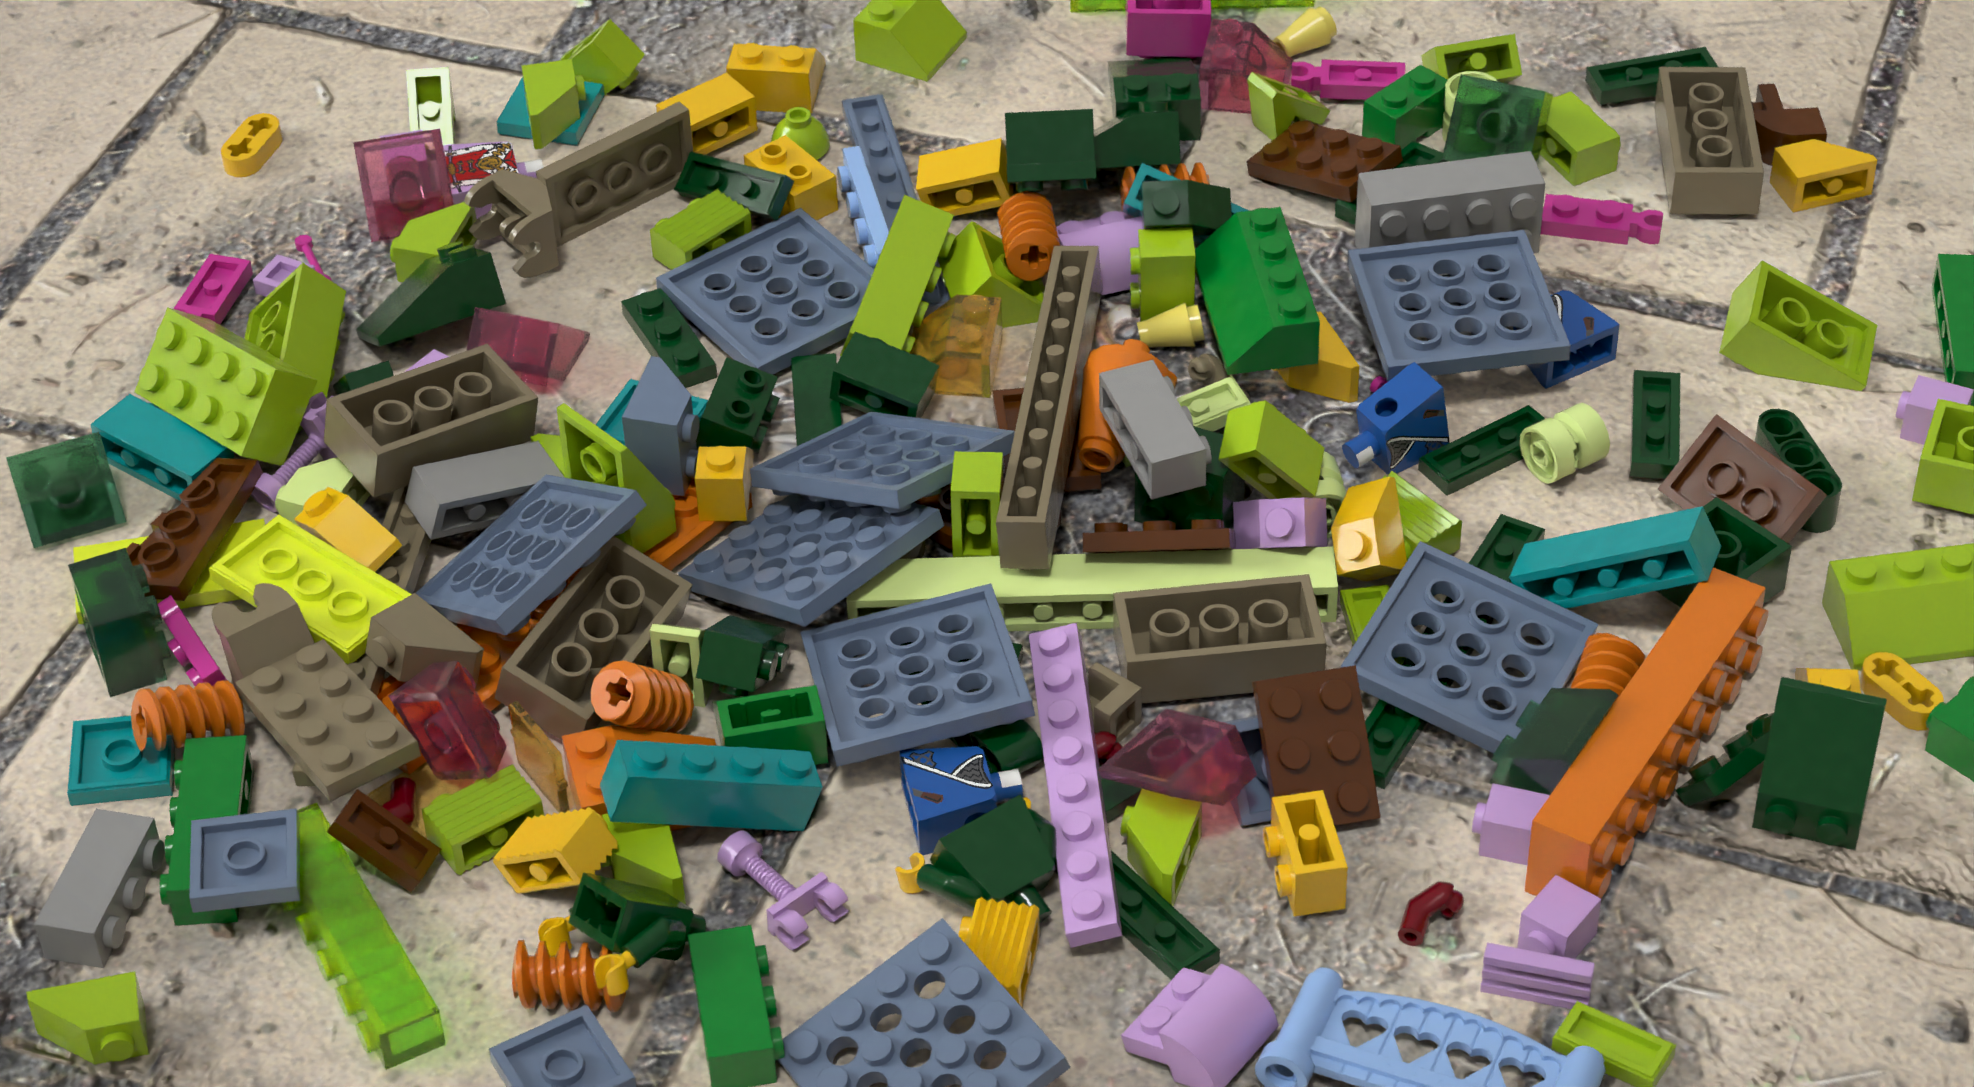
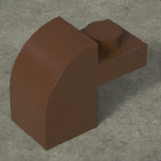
(1783, 126)

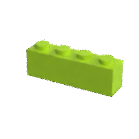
(903, 274)

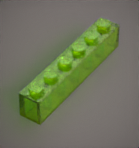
(360, 950)

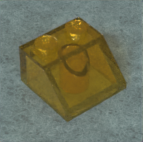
(965, 342)

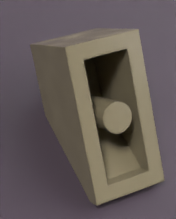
(415, 636)

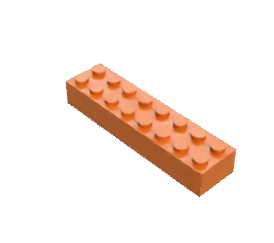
(1648, 736)

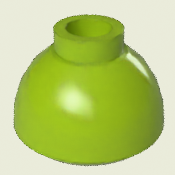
(804, 131)

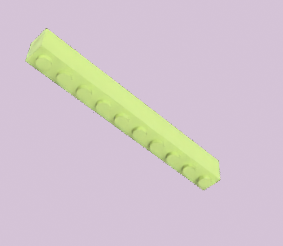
(1083, 585)

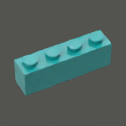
(1619, 559)
(710, 785)

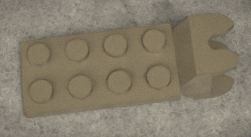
(582, 188)
(309, 695)

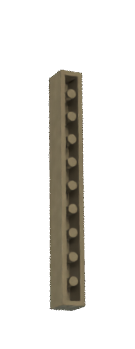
(1049, 410)

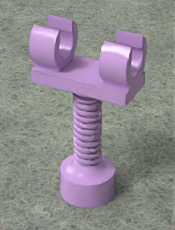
(314, 426)
(785, 919)

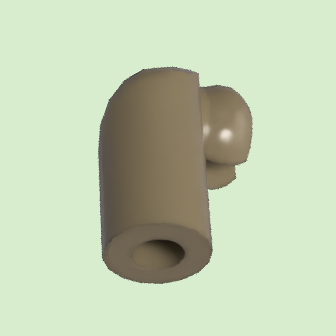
(1208, 370)

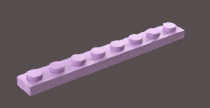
(1074, 787)

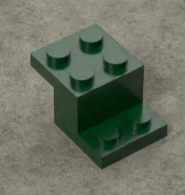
(1050, 149)

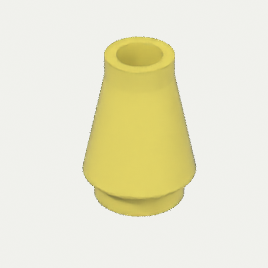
(1307, 32)
(1173, 328)

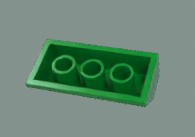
(1257, 294)

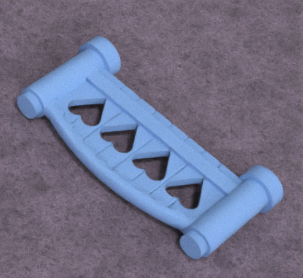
(1317, 1043)

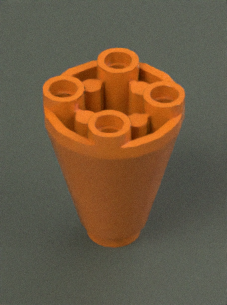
(1096, 440)

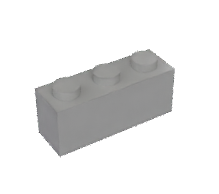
(1153, 429)
(474, 488)
(100, 888)

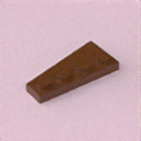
(191, 533)

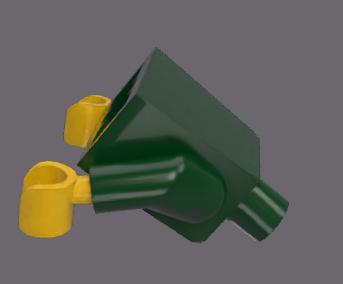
(996, 856)
(627, 921)

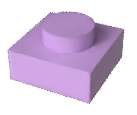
(275, 273)

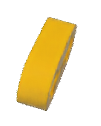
(251, 145)
(1907, 691)

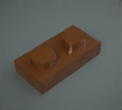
(384, 840)

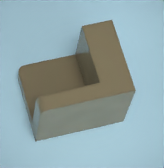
(1113, 701)

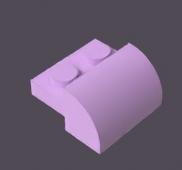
(1115, 235)
(1203, 1026)

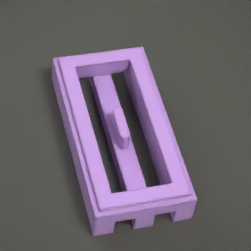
(1536, 976)

